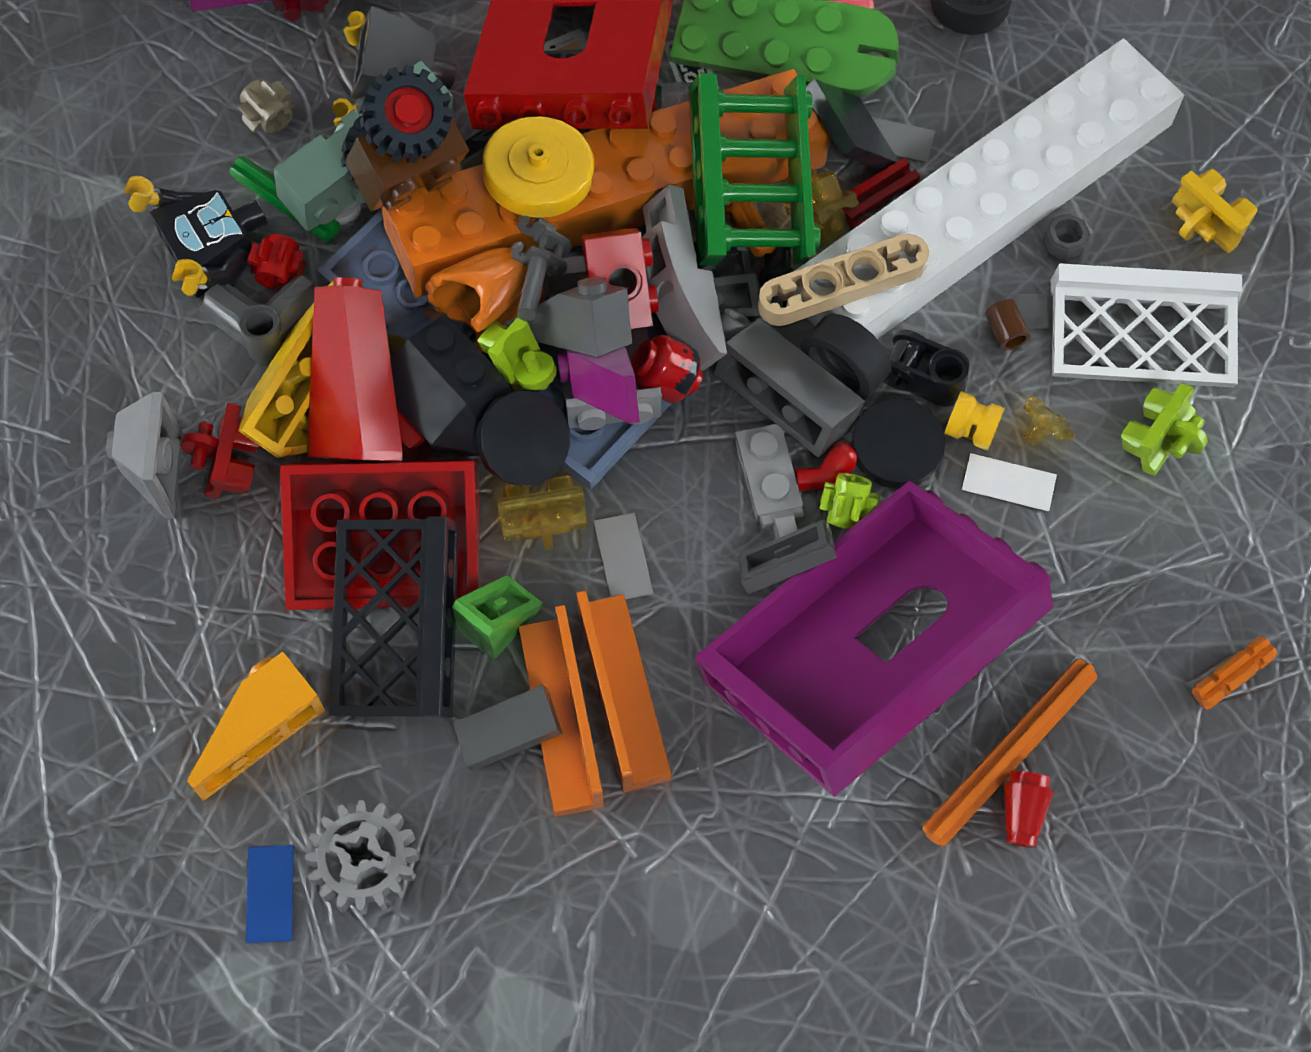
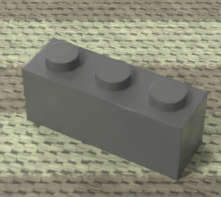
(789, 387)

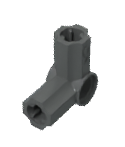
(247, 320)

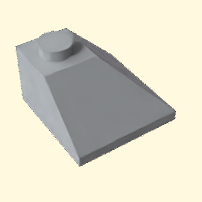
(149, 450)

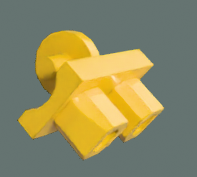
(1208, 213)

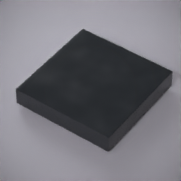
(851, 126)

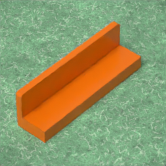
(623, 692)
(570, 756)

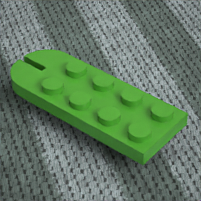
(774, 36)

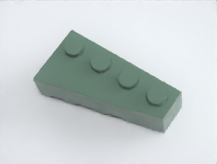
(313, 178)

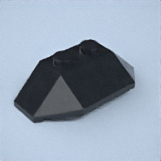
(441, 380)

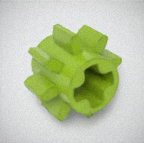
(848, 500)

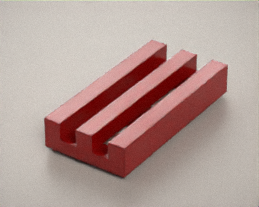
(876, 183)

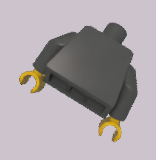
(384, 43)

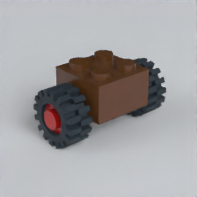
(402, 139)

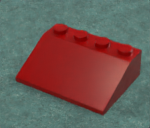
(329, 491)

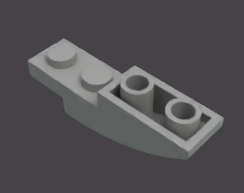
(683, 290)

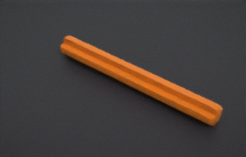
(1009, 752)

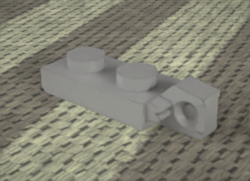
(770, 478)

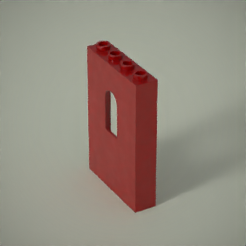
(599, 88)

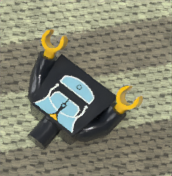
(199, 232)

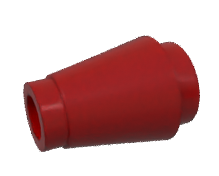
(1026, 807)

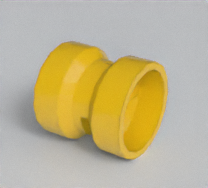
(974, 420)

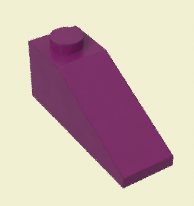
(602, 381)

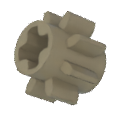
(266, 106)

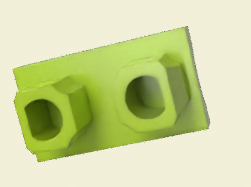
(518, 356)
(1173, 431)

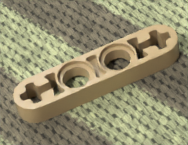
(847, 286)

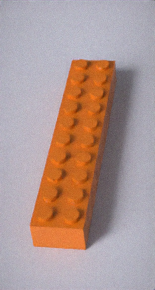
(628, 172)

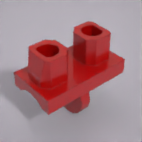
(224, 472)

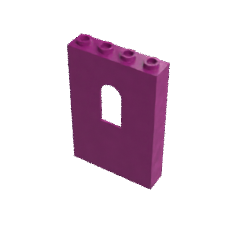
(827, 696)

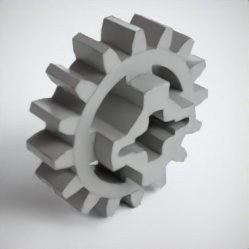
(353, 877)

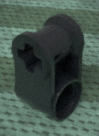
(923, 364)

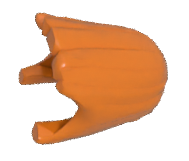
(480, 290)

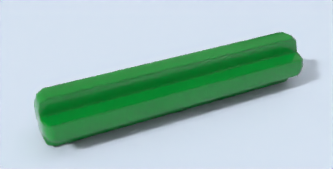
(264, 185)

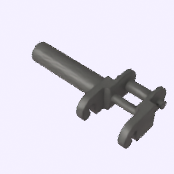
(538, 261)

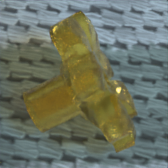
(1044, 423)

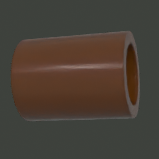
(1007, 324)

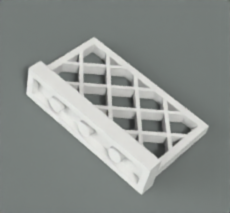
(1140, 288)

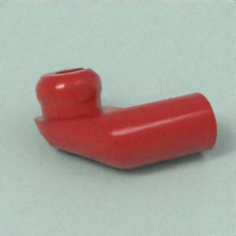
(839, 460)

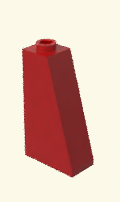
(351, 376)

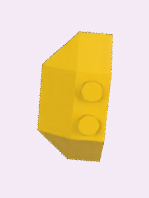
(279, 405)

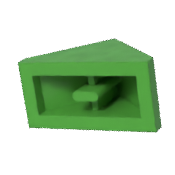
(493, 614)

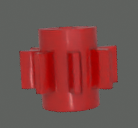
(276, 261)

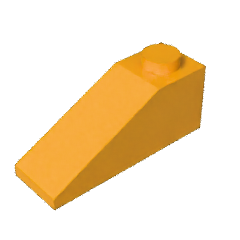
(261, 716)

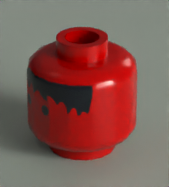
(667, 365)

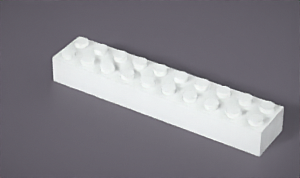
(1010, 180)

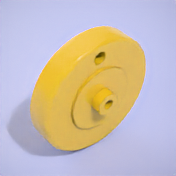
(538, 166)

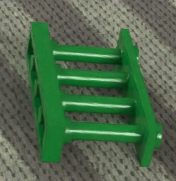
(714, 193)

